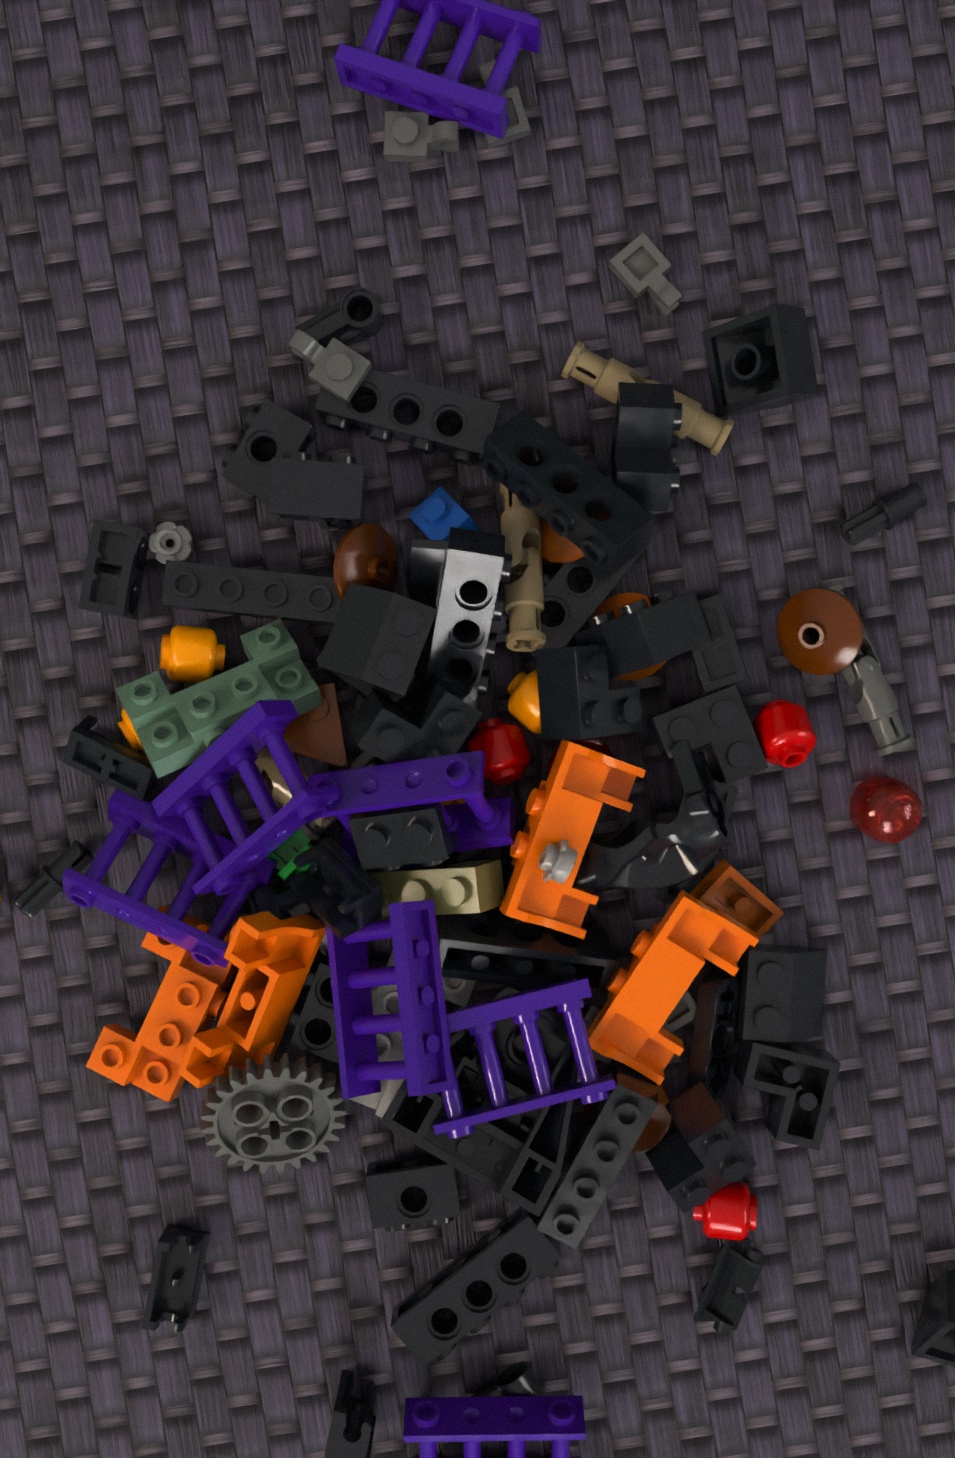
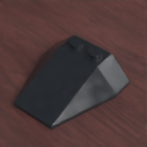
(512, 1154)

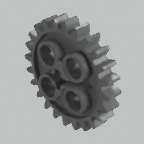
(273, 1113)

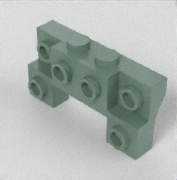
(185, 724)

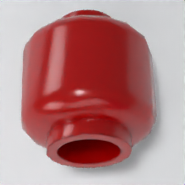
(784, 733)
(503, 749)
(728, 1212)

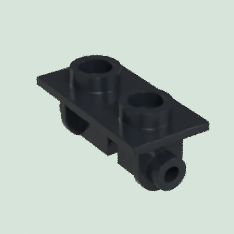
(735, 1266)

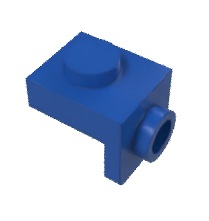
(438, 514)

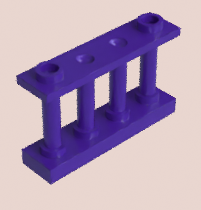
(442, 93)
(210, 777)
(422, 781)
(169, 836)
(420, 1000)
(524, 1010)
(494, 1419)

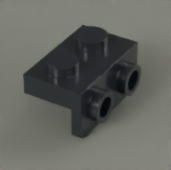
(402, 837)

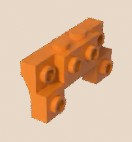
(567, 810)
(272, 970)
(658, 977)
(182, 1007)

